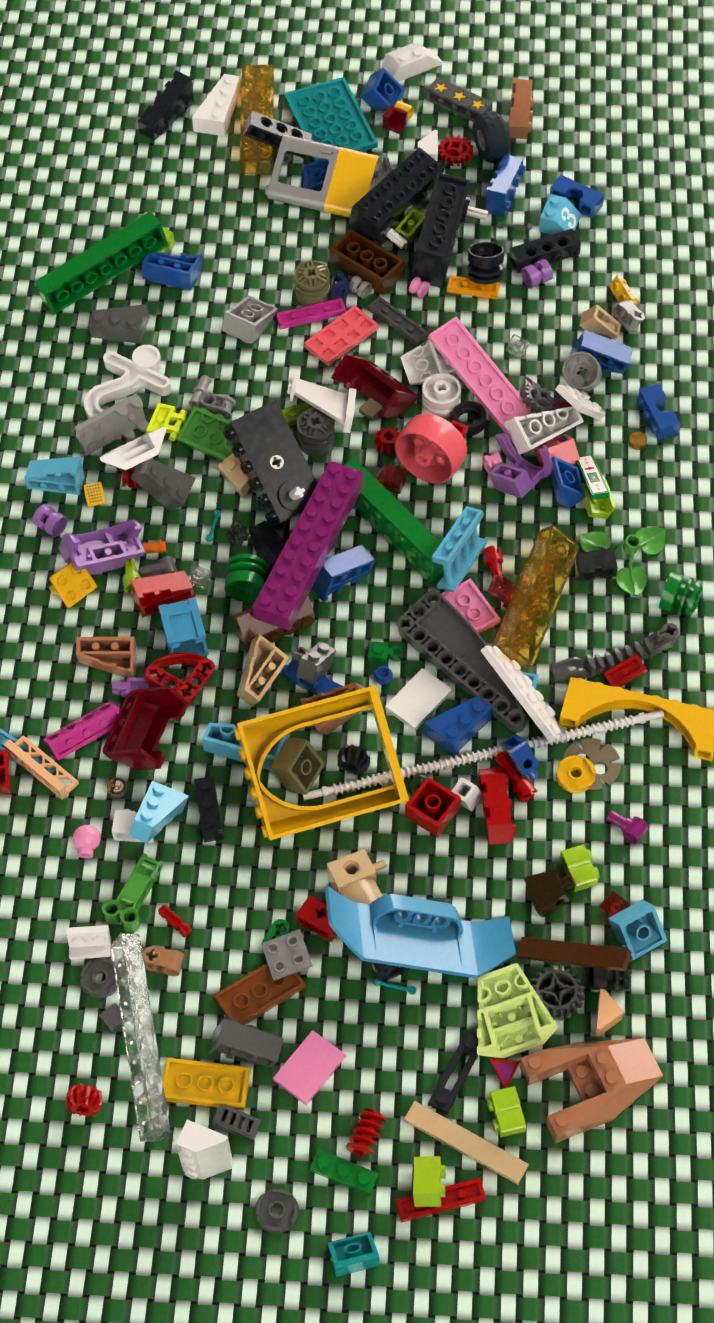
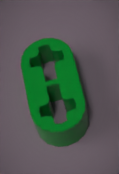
(272, 933)

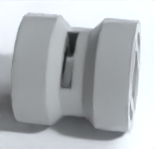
(360, 287)

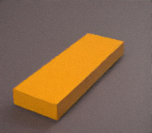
(464, 286)

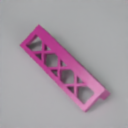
(82, 730)

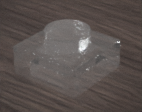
(517, 346)
(200, 576)

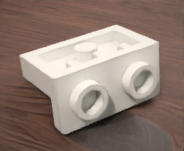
(89, 942)

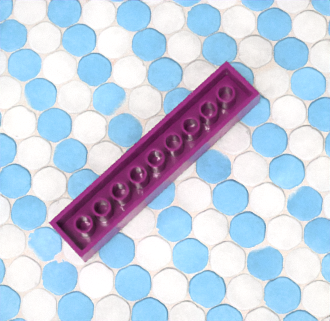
(308, 545)

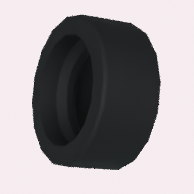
(471, 407)

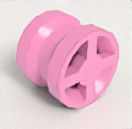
(419, 287)
(491, 461)

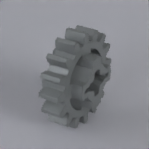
(537, 398)

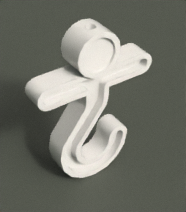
(134, 375)

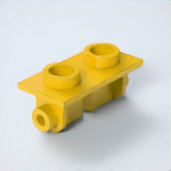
(621, 290)

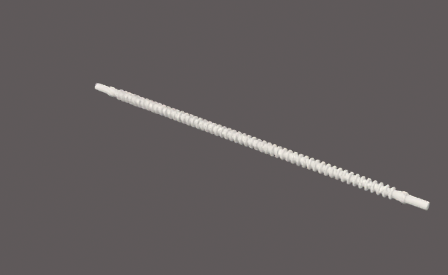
(468, 758)

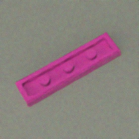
(310, 313)

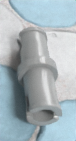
(198, 390)

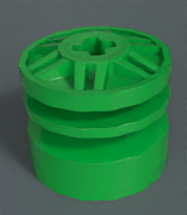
(245, 577)
(681, 594)

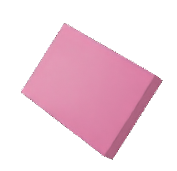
(473, 606)
(309, 1067)

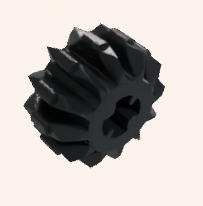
(353, 759)

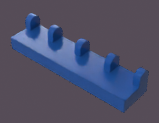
(322, 685)

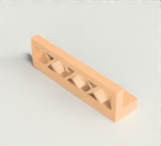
(38, 770)

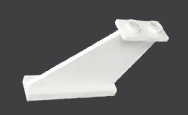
(329, 401)

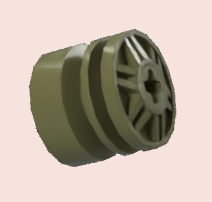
(312, 283)

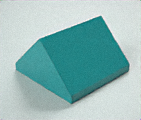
(353, 1254)

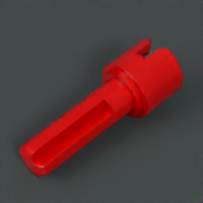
(493, 560)
(521, 786)

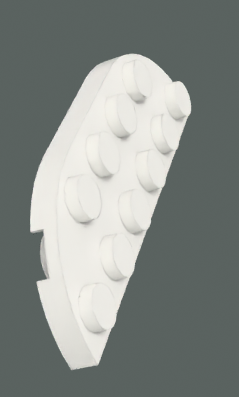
(524, 692)

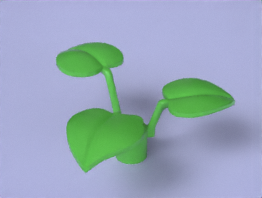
(649, 539)

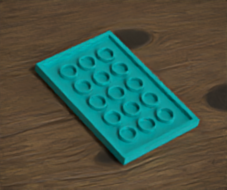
(331, 115)

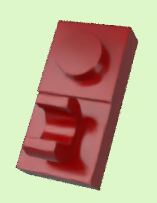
(625, 671)

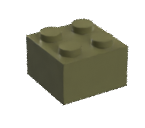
(297, 765)

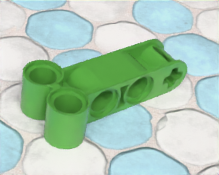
(133, 894)

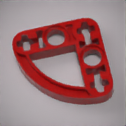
(180, 686)

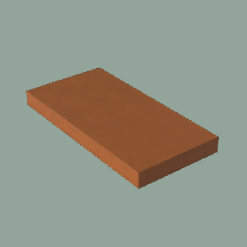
(257, 994)

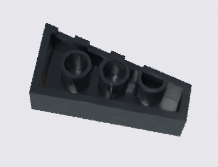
(167, 106)

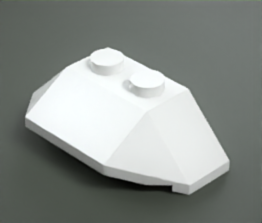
(410, 61)

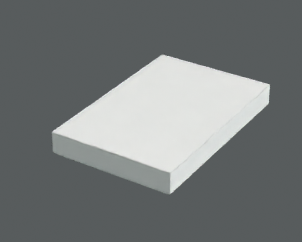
(418, 699)

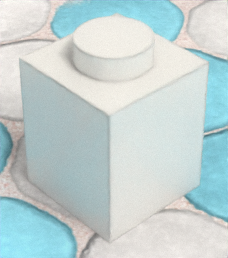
(468, 792)

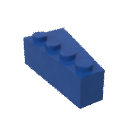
(504, 185)

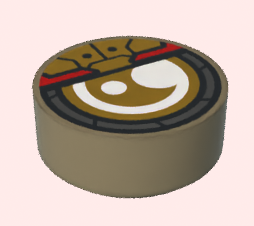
(117, 787)

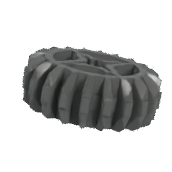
(571, 989)

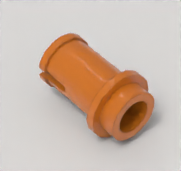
(155, 547)

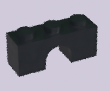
(208, 809)

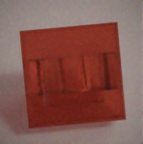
(613, 904)

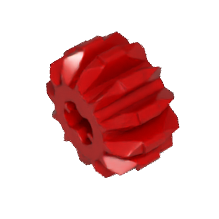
(385, 440)
(84, 1100)

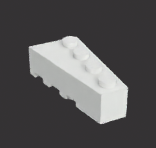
(538, 428)

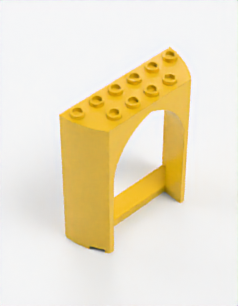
(262, 733)

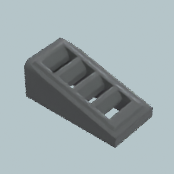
(225, 1126)

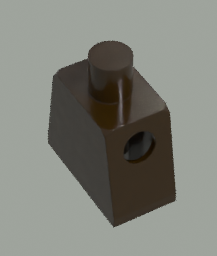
(549, 891)

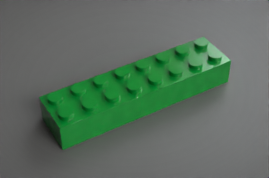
(101, 263)
(397, 525)

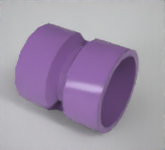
(537, 273)
(49, 520)

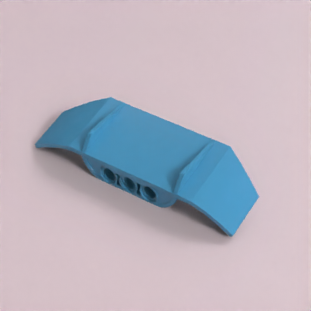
(420, 934)

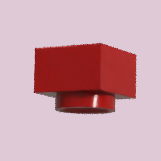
(432, 806)

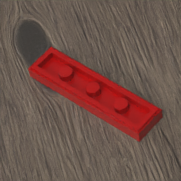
(456, 1196)

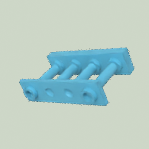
(459, 549)

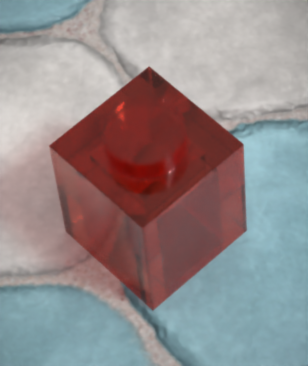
(393, 478)

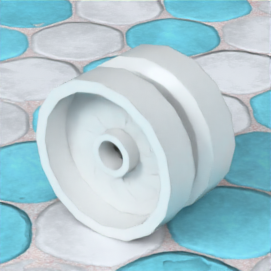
(441, 395)

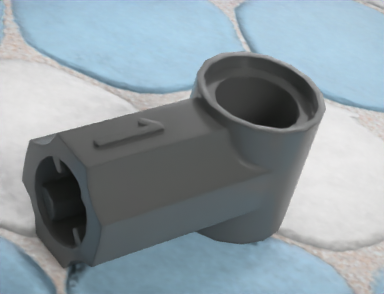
(164, 566)

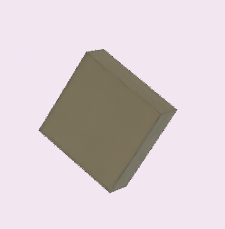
(371, 409)

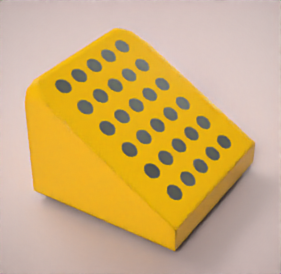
(94, 494)

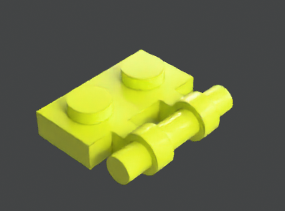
(162, 418)

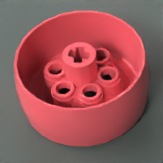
(423, 456)

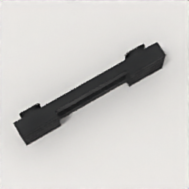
(442, 1098)

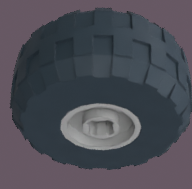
(491, 136)

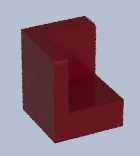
(395, 119)

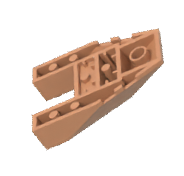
(605, 1075)

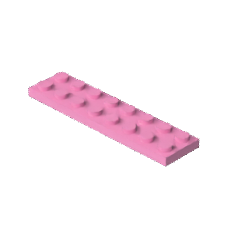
(478, 372)

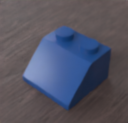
(382, 90)
(566, 483)

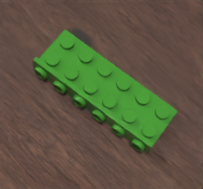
(205, 433)

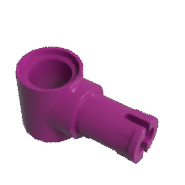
(632, 829)

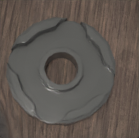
(91, 970)
(279, 1223)

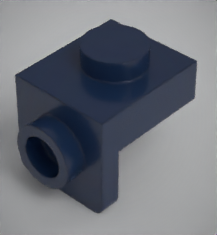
(340, 286)

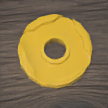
(575, 784)

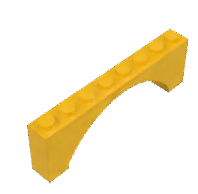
(588, 699)

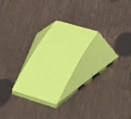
(510, 1014)

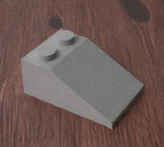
(248, 319)

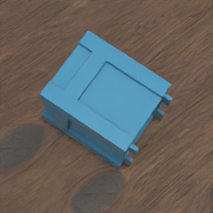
(183, 627)

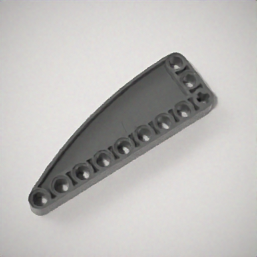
(460, 643)

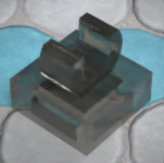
(238, 534)

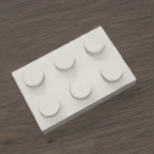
(580, 401)

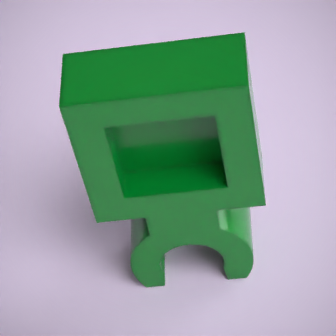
(381, 651)

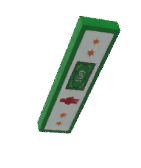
(592, 477)

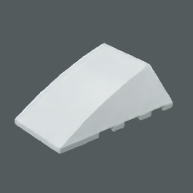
(424, 362)
(135, 450)

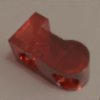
(502, 589)

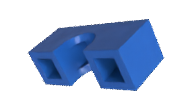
(589, 200)
(661, 423)

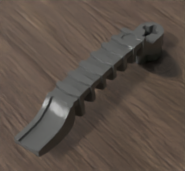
(653, 644)

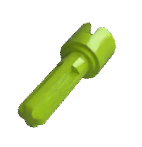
(131, 574)

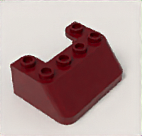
(142, 725)

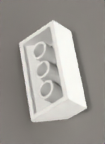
(203, 1151)

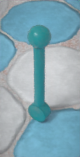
(217, 513)
(411, 990)

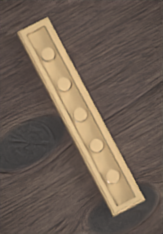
(466, 1142)

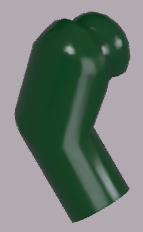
(416, 782)

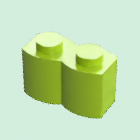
(578, 863)
(507, 1112)

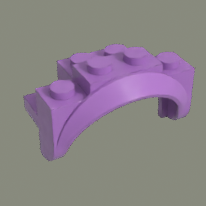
(103, 548)

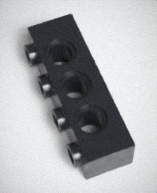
(271, 131)
(552, 248)

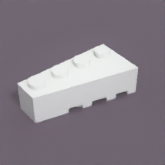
(218, 107)

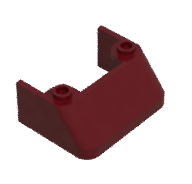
(375, 384)

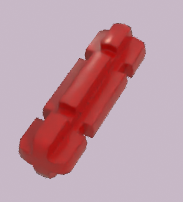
(174, 920)

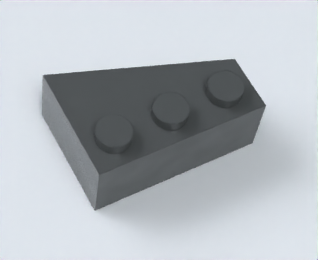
(246, 1042)

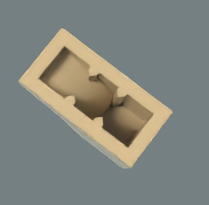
(600, 322)

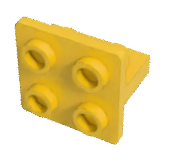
(71, 584)

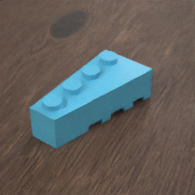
(221, 740)

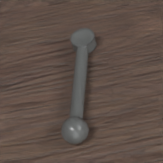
(500, 224)

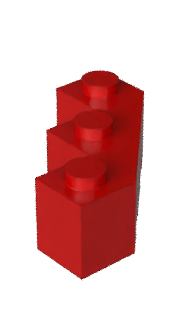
(496, 805)

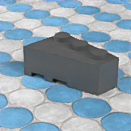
(120, 323)
(164, 483)

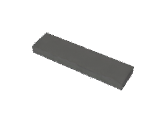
(398, 321)

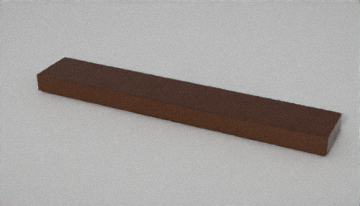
(574, 953)

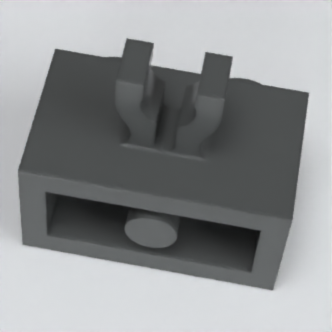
(314, 662)

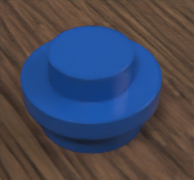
(383, 675)

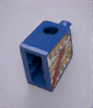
(521, 756)

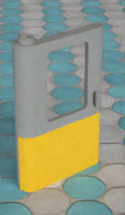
(345, 182)

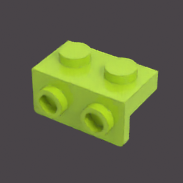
(599, 508)

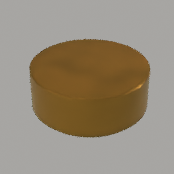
(638, 440)

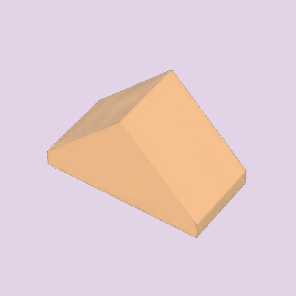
(607, 1014)

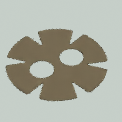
(605, 755)

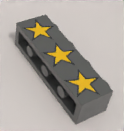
(457, 99)

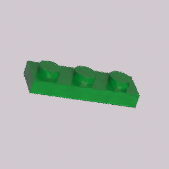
(344, 1172)

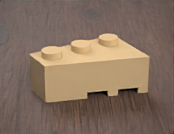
(260, 669)

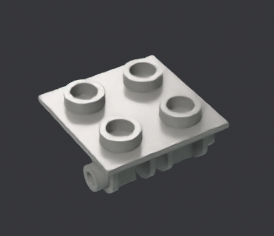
(287, 955)

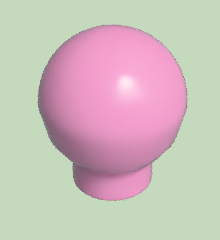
(86, 840)

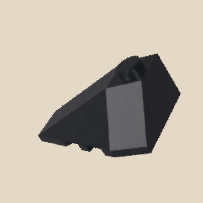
(267, 544)

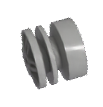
(573, 366)

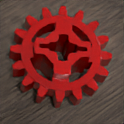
(454, 149)

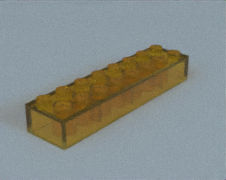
(256, 96)
(536, 596)

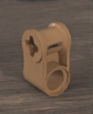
(164, 961)

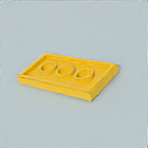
(206, 1083)

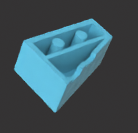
(56, 475)
(157, 810)

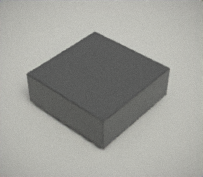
(112, 1017)

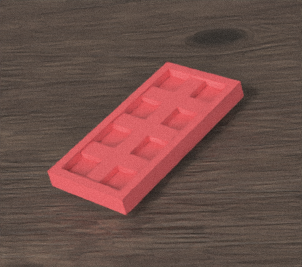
(341, 335)

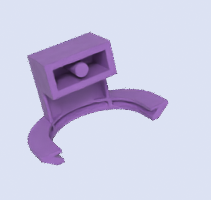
(523, 475)

